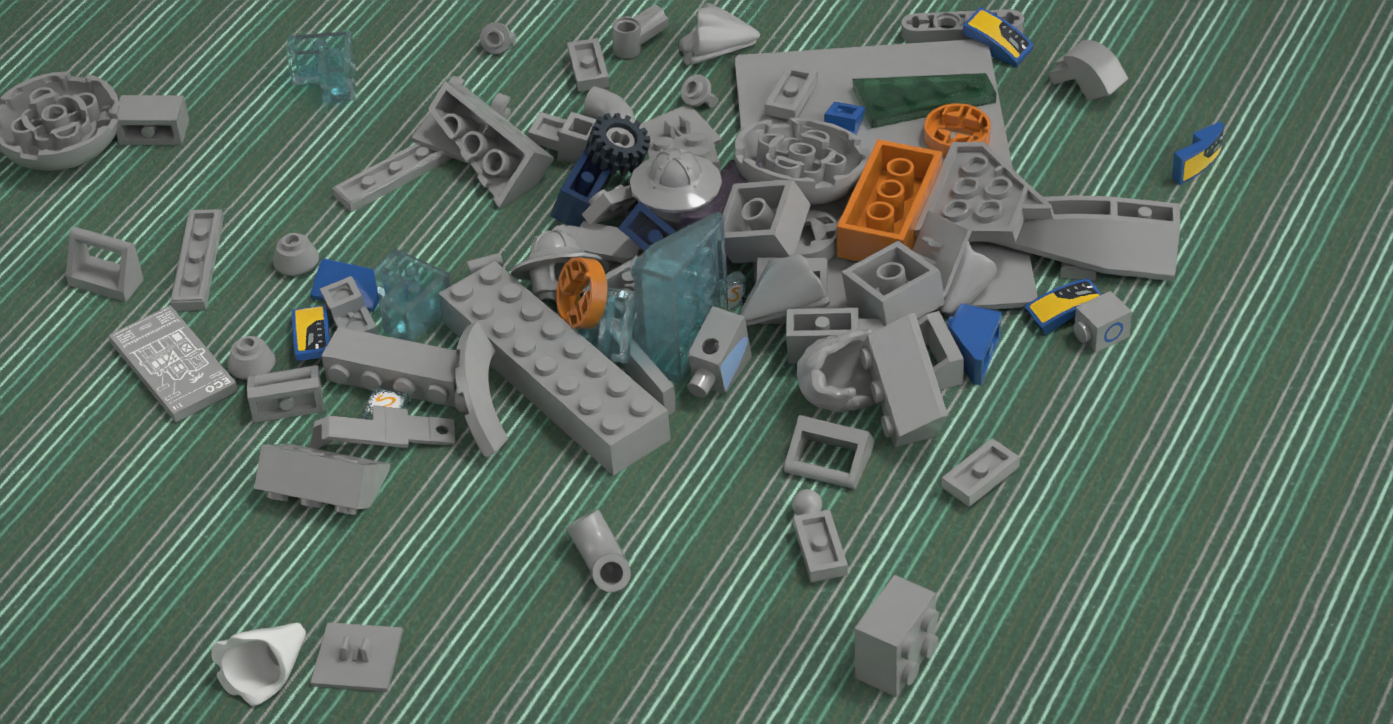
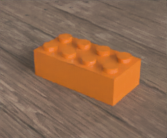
(887, 199)

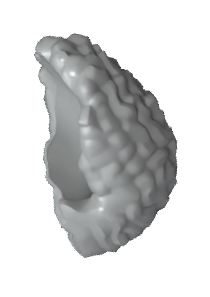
(833, 373)

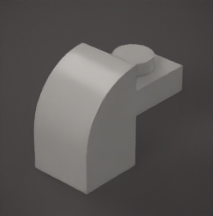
(1093, 68)

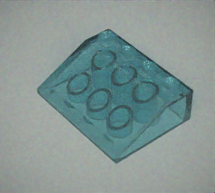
(676, 289)

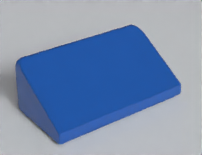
(334, 271)

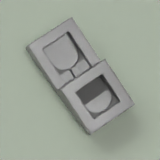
(348, 306)

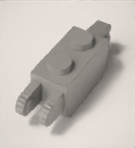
(605, 242)

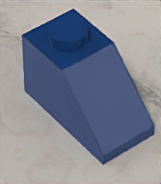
(977, 337)

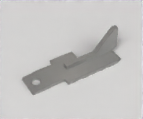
(387, 428)

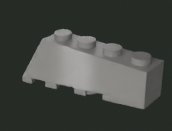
(494, 147)

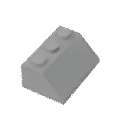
(904, 382)
(319, 477)

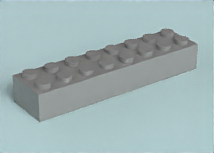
(558, 369)

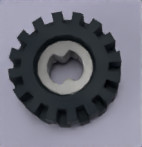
(629, 146)

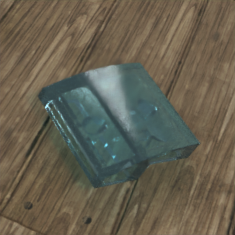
(614, 330)

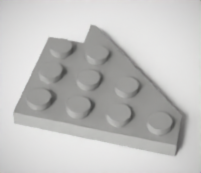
(983, 195)

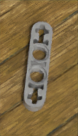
(927, 26)

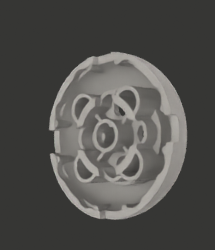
(53, 119)
(813, 153)

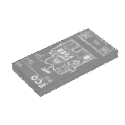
(173, 363)

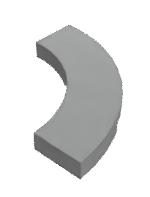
(473, 385)

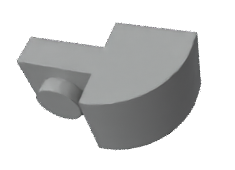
(562, 135)

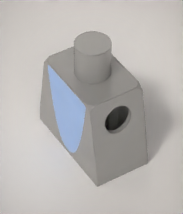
(718, 352)

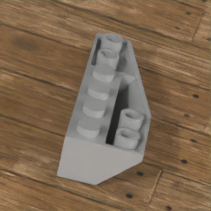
(1107, 235)

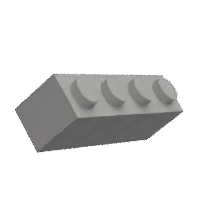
(391, 365)

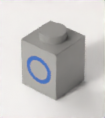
(1102, 322)

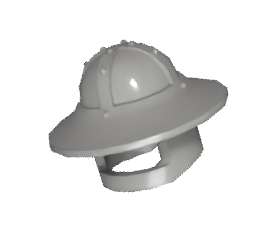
(675, 183)
(546, 260)

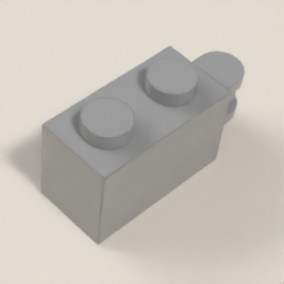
(149, 119)
(809, 325)

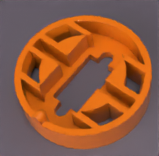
(957, 118)
(573, 279)

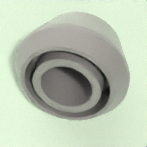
(295, 255)
(250, 357)

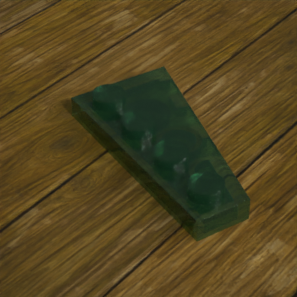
(914, 97)

